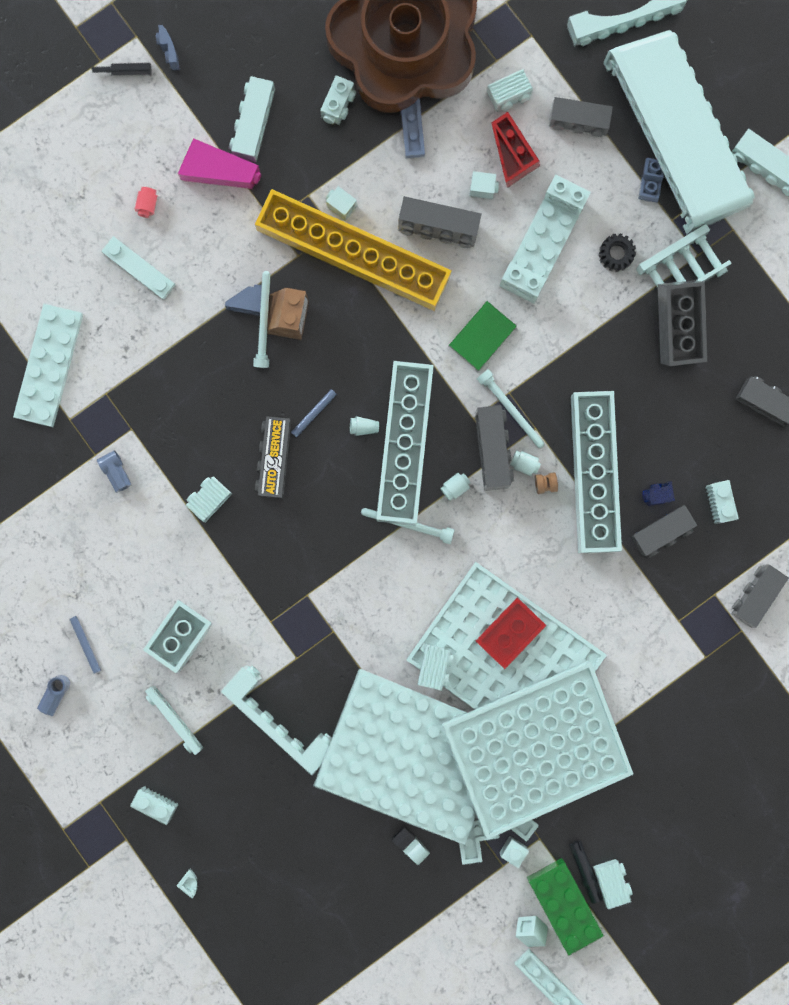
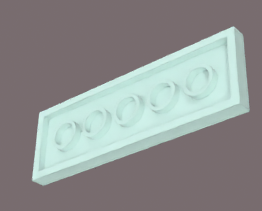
(48, 365)

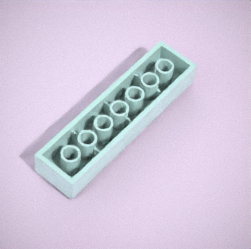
(404, 443)
(596, 472)

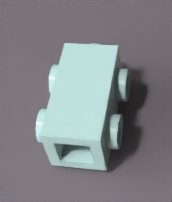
(337, 100)

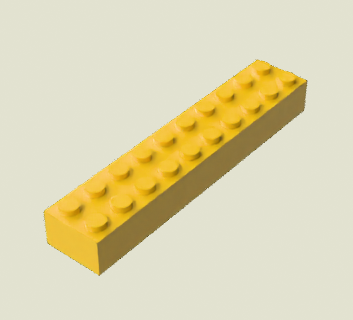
(353, 250)

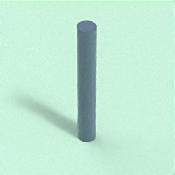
(313, 413)
(85, 644)

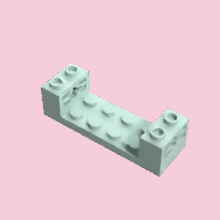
(545, 239)
(237, 691)

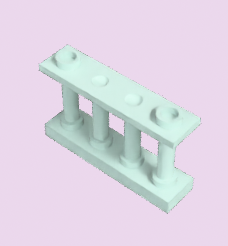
(682, 246)

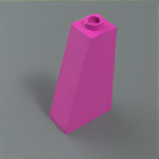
(214, 166)

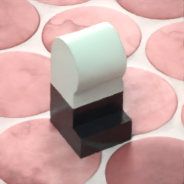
(410, 845)

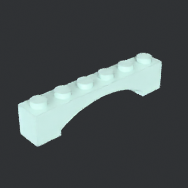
(587, 27)

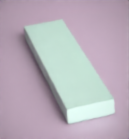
(545, 980)

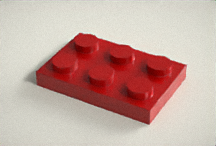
(510, 633)

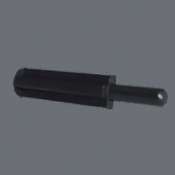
(125, 69)

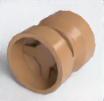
(546, 483)

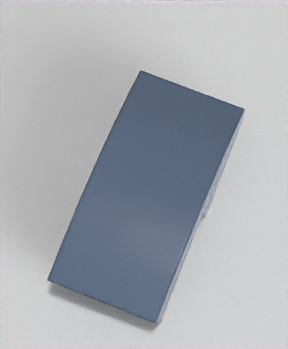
(164, 40)
(651, 181)

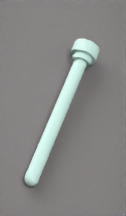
(261, 358)
(487, 379)
(444, 534)

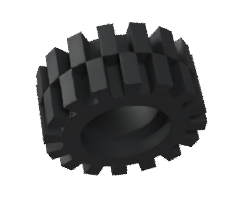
(617, 240)

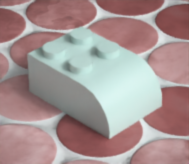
(178, 637)

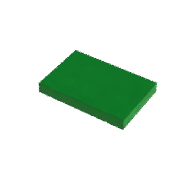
(482, 336)

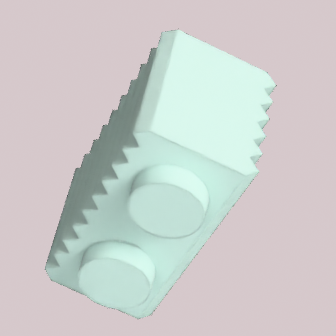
(510, 91)
(208, 499)
(722, 502)
(434, 667)
(154, 805)
(612, 883)

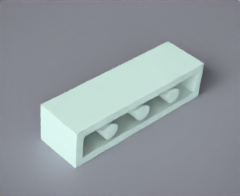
(253, 118)
(764, 159)

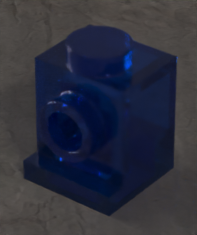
(659, 494)

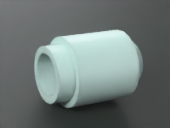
(525, 463)
(455, 486)

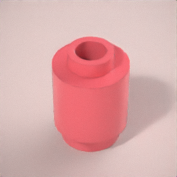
(146, 202)

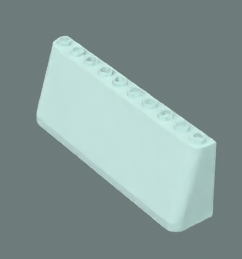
(681, 129)

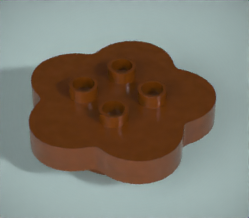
(404, 48)

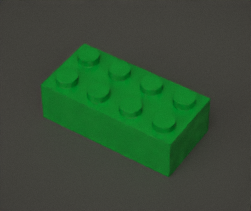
(565, 906)

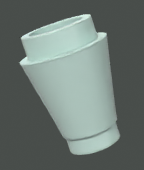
(363, 426)

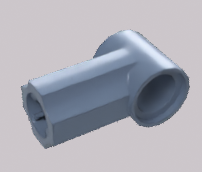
(112, 467)
(53, 696)

